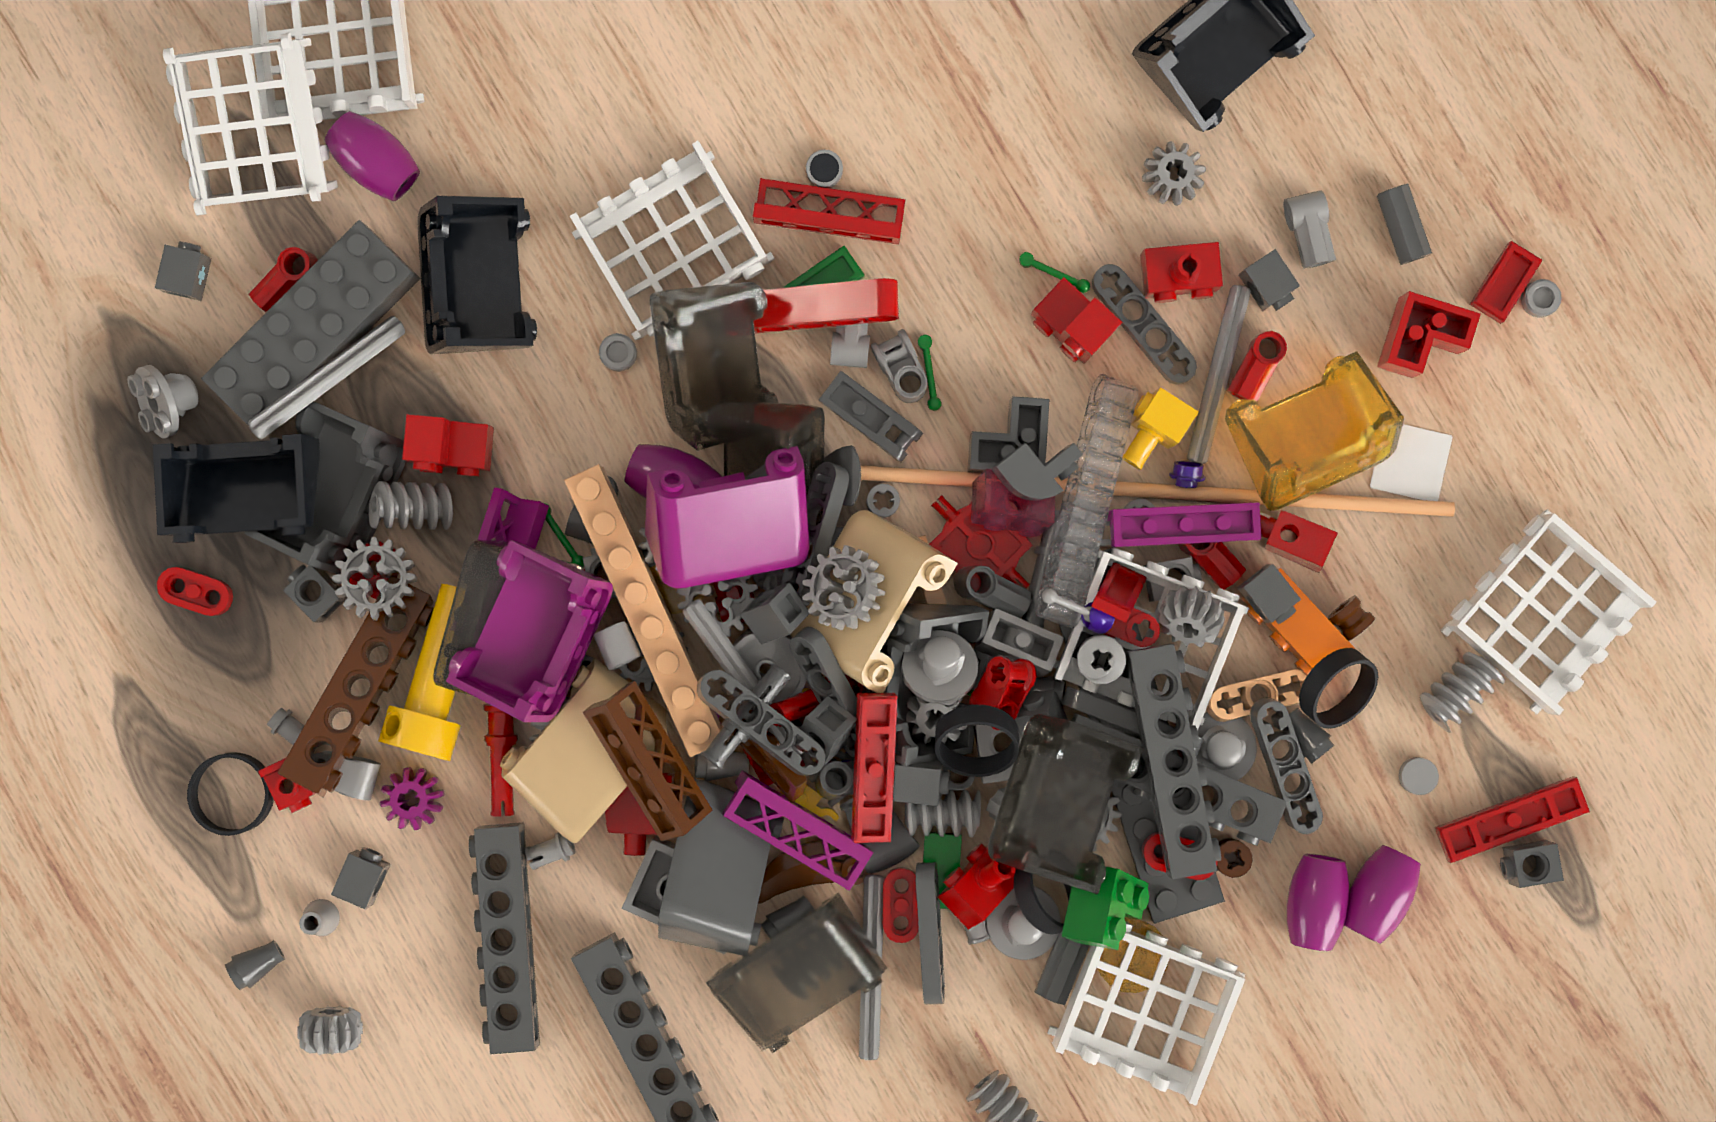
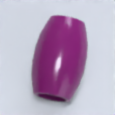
(372, 156)
(655, 458)
(1382, 893)
(1317, 902)

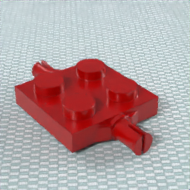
(976, 546)

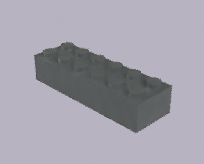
(312, 322)

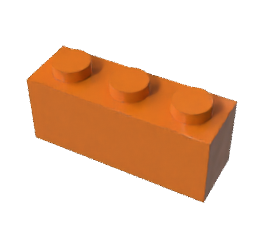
(1305, 633)

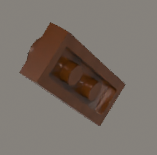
(786, 780)

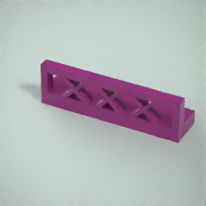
(522, 521)
(1184, 524)
(806, 819)

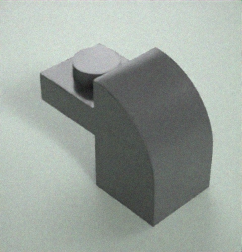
(1030, 479)

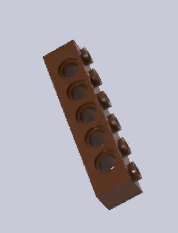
(337, 697)

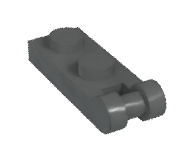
(869, 415)

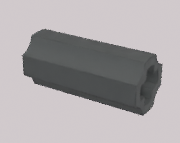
(1404, 224)
(1061, 970)

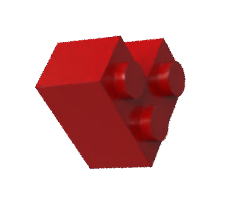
(1074, 321)
(1418, 326)
(442, 443)

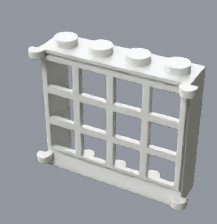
(336, 104)
(301, 117)
(643, 195)
(1587, 649)
(1120, 689)
(1126, 1059)

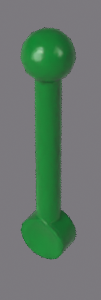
(1027, 260)
(925, 343)
(576, 559)

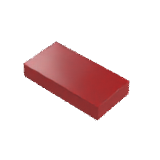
(1505, 282)
(1119, 592)

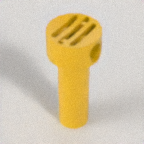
(423, 720)

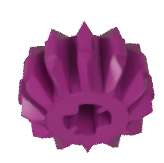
(399, 805)

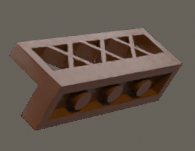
(643, 768)

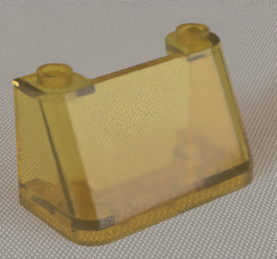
(1316, 433)

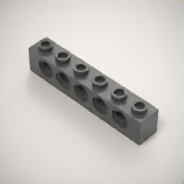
(1263, 808)
(1179, 859)
(625, 1031)
(499, 1033)

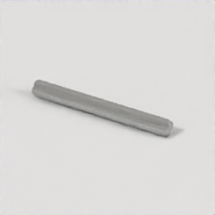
(1218, 374)
(326, 377)
(727, 656)
(871, 1001)

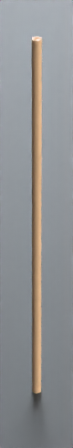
(1168, 491)

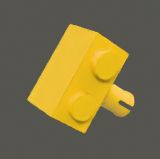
(1160, 420)

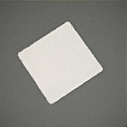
(1415, 466)

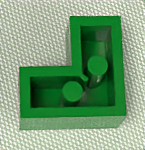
(1100, 917)

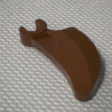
(788, 873)

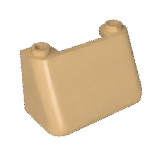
(905, 565)
(566, 767)

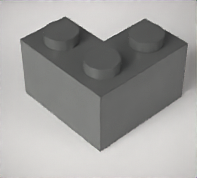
(1026, 425)

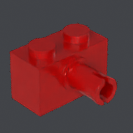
(1181, 271)
(977, 888)

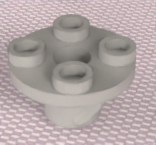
(162, 399)
(940, 668)
(1227, 746)
(1015, 934)

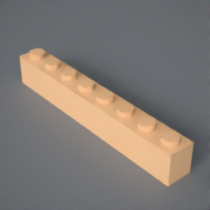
(644, 607)

